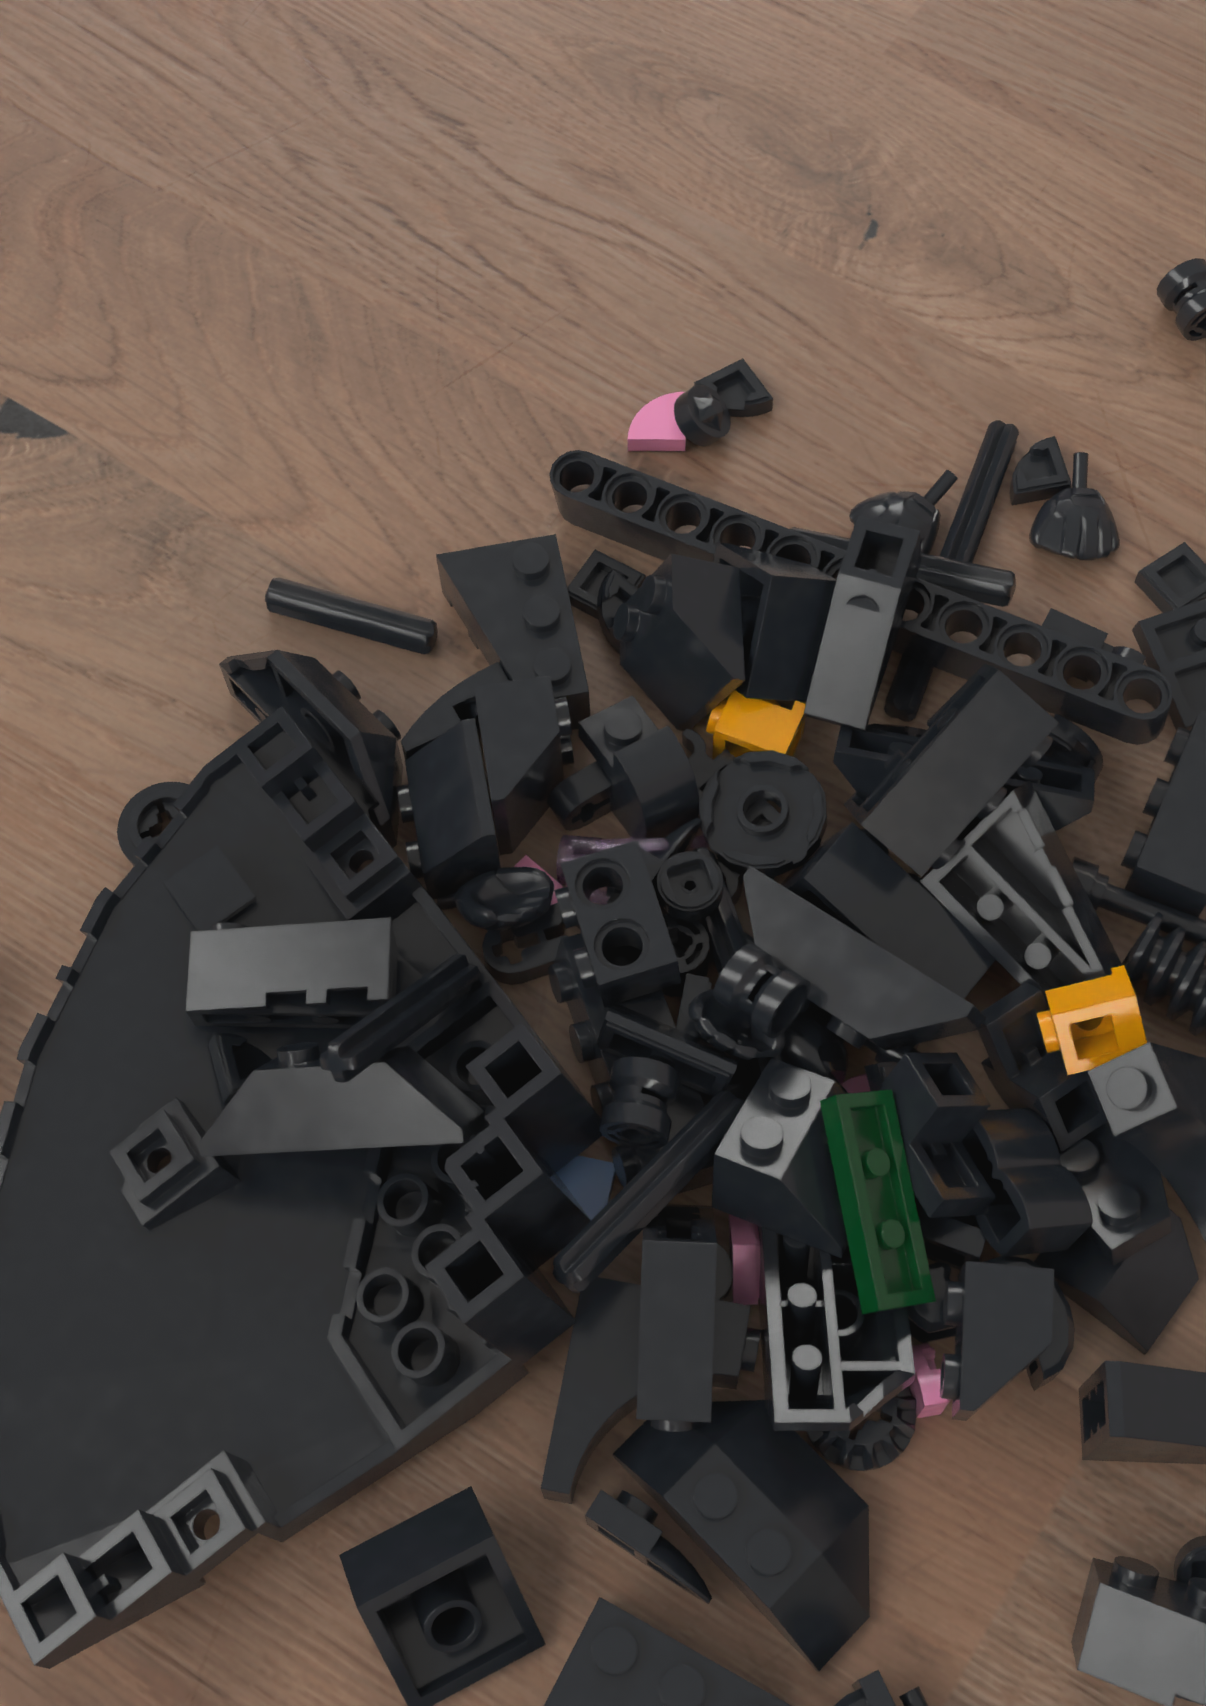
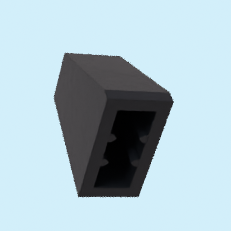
(1143, 1414)

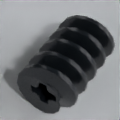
(1170, 972)

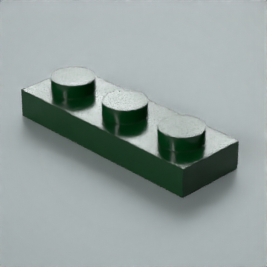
(877, 1201)

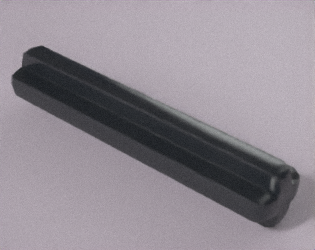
(351, 615)

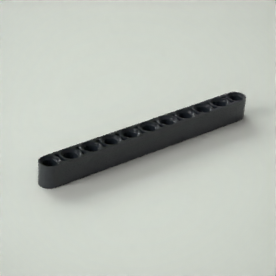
(924, 638)

